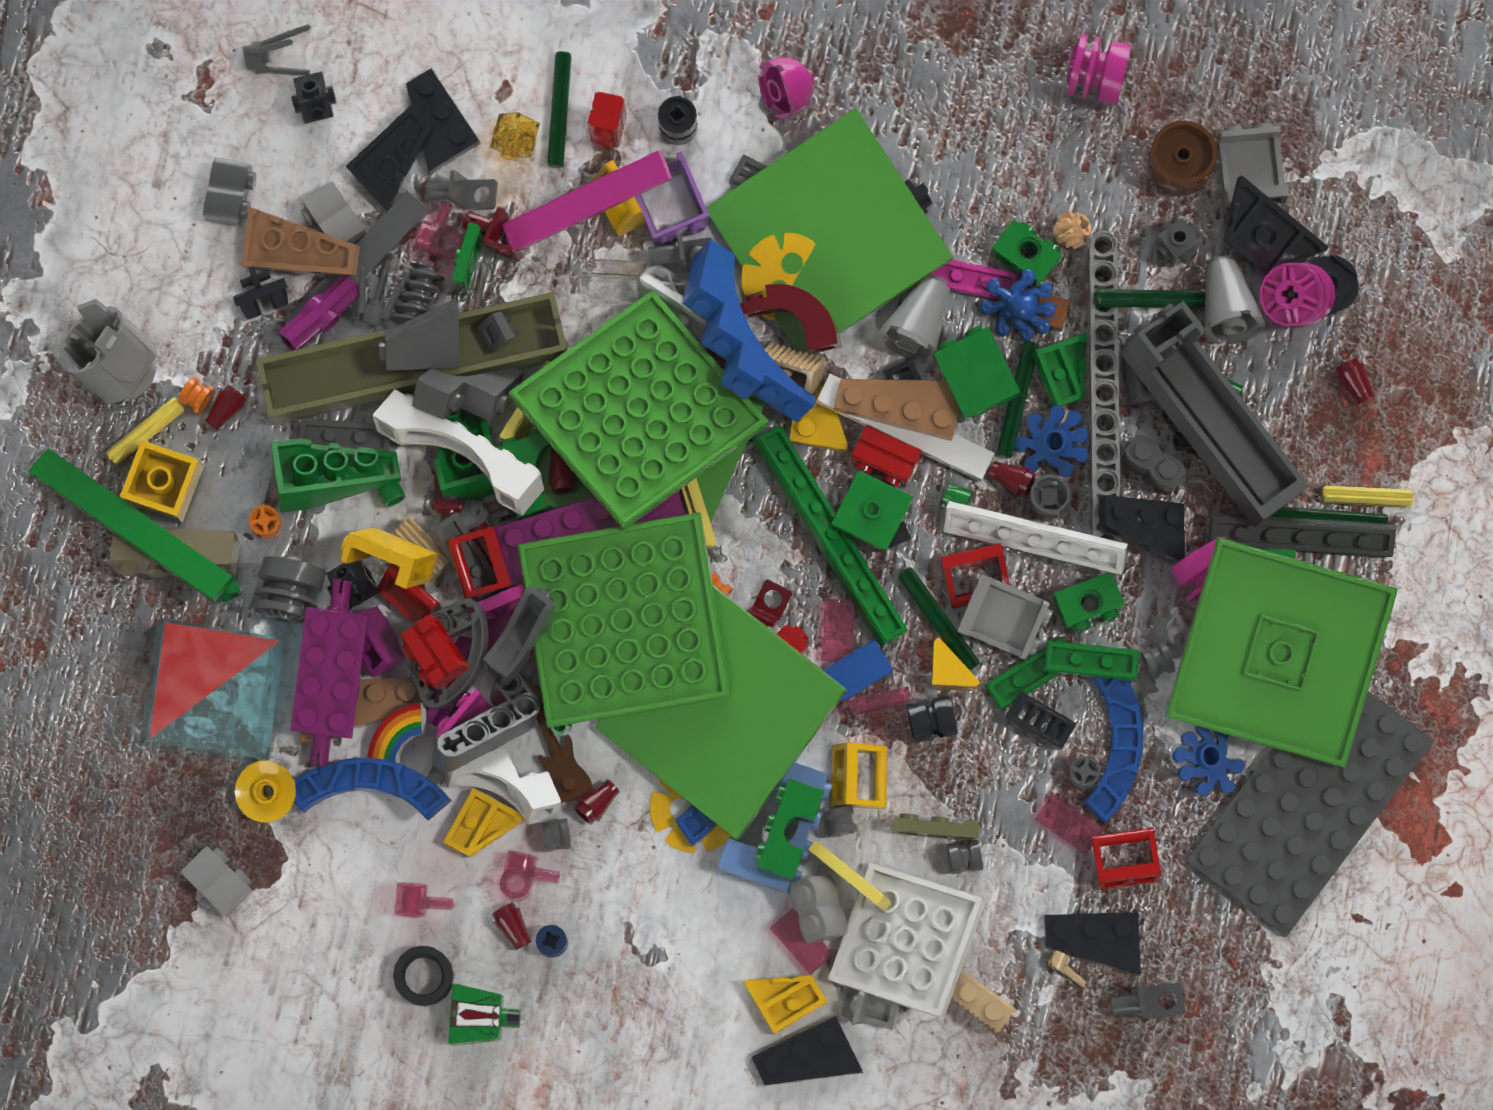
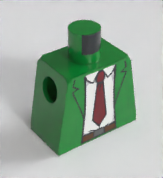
(478, 1016)

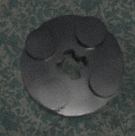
(1345, 281)

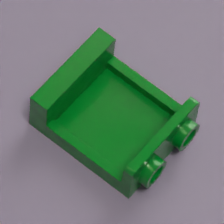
(976, 372)

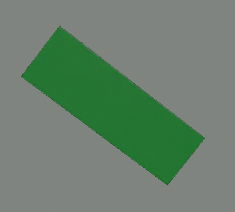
(1091, 661)
(1023, 677)

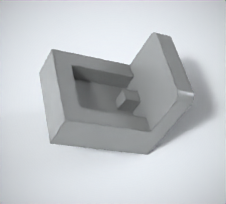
(874, 1010)

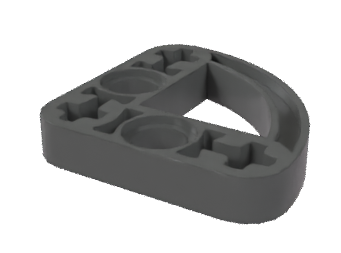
(478, 650)

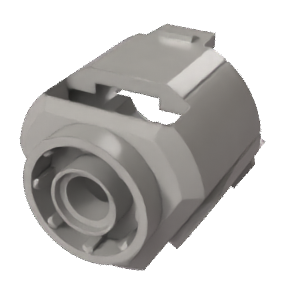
(107, 354)

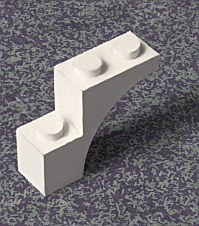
(531, 795)

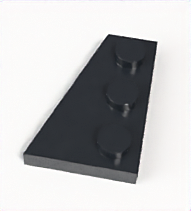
(450, 131)
(390, 156)
(1146, 522)
(1097, 937)
(808, 1056)

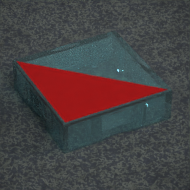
(211, 691)

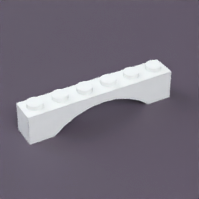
(512, 481)

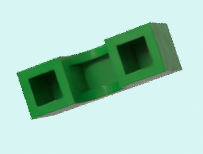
(796, 802)

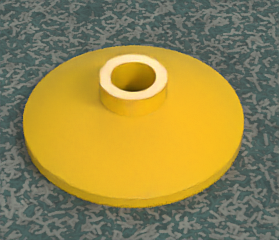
(251, 796)

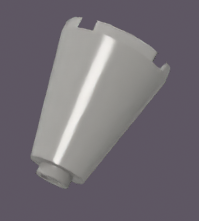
(1229, 304)
(918, 320)

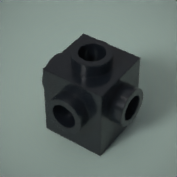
(313, 97)
(363, 581)

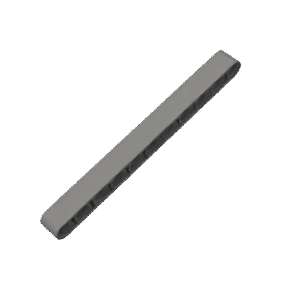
(1103, 380)

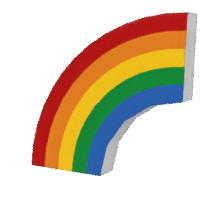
(397, 731)

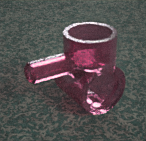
(432, 234)
(524, 866)
(413, 901)

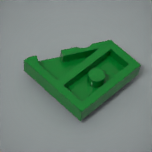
(1063, 370)

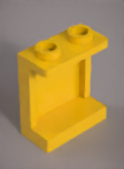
(414, 560)

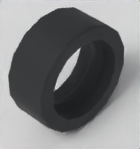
(400, 971)

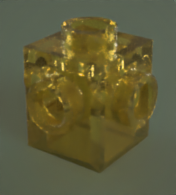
(514, 135)

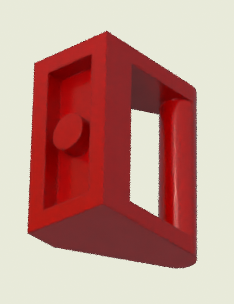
(496, 555)
(967, 560)
(410, 602)
(1129, 874)

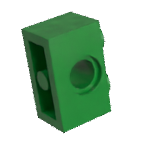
(1022, 235)
(1101, 589)

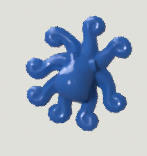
(1020, 306)
(1054, 442)
(1208, 760)

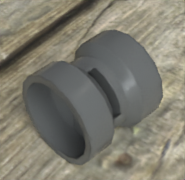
(965, 857)

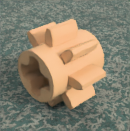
(1072, 229)

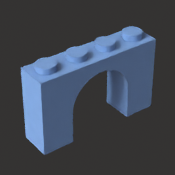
(739, 857)

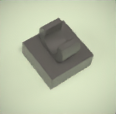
(497, 331)

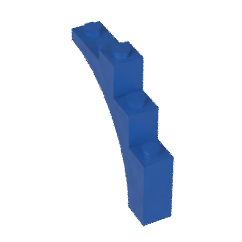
(727, 333)

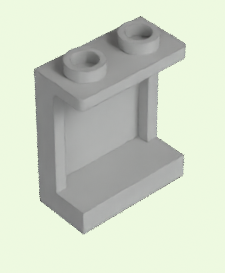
(1255, 156)
(1005, 617)

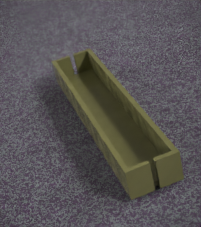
(351, 374)

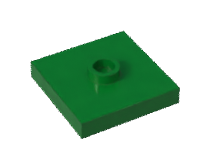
(466, 259)
(872, 511)

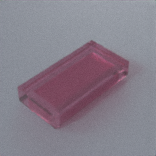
(838, 629)
(879, 701)
(1068, 823)
(809, 955)

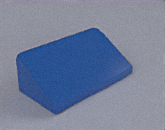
(860, 669)

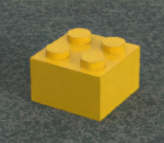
(161, 481)

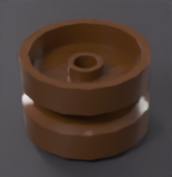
(1184, 140)

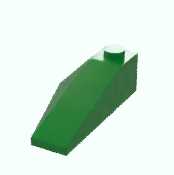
(457, 473)
(321, 474)

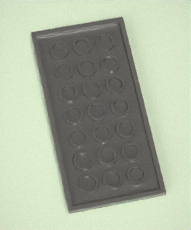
(1305, 817)

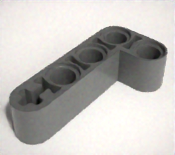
(457, 749)

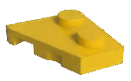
(819, 428)
(480, 824)
(785, 999)

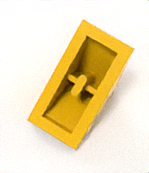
(949, 671)

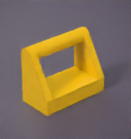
(625, 215)
(844, 775)

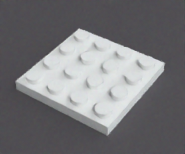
(913, 947)

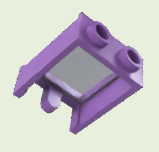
(674, 206)

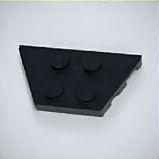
(1265, 231)

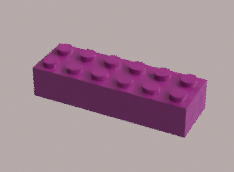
(566, 521)

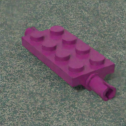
(329, 672)

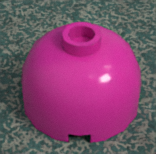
(785, 86)

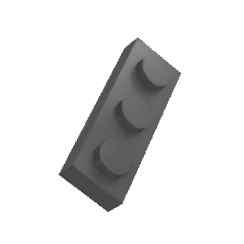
(345, 433)
(478, 566)

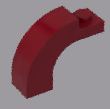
(817, 321)

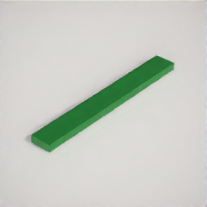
(131, 525)
(833, 543)

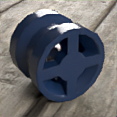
(554, 946)

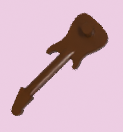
(567, 776)

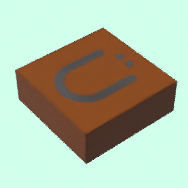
(1058, 318)

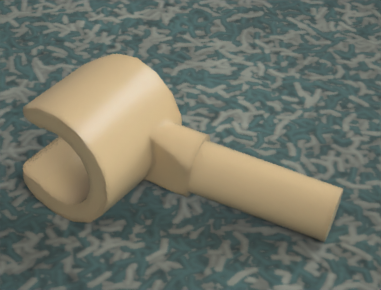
(1058, 963)

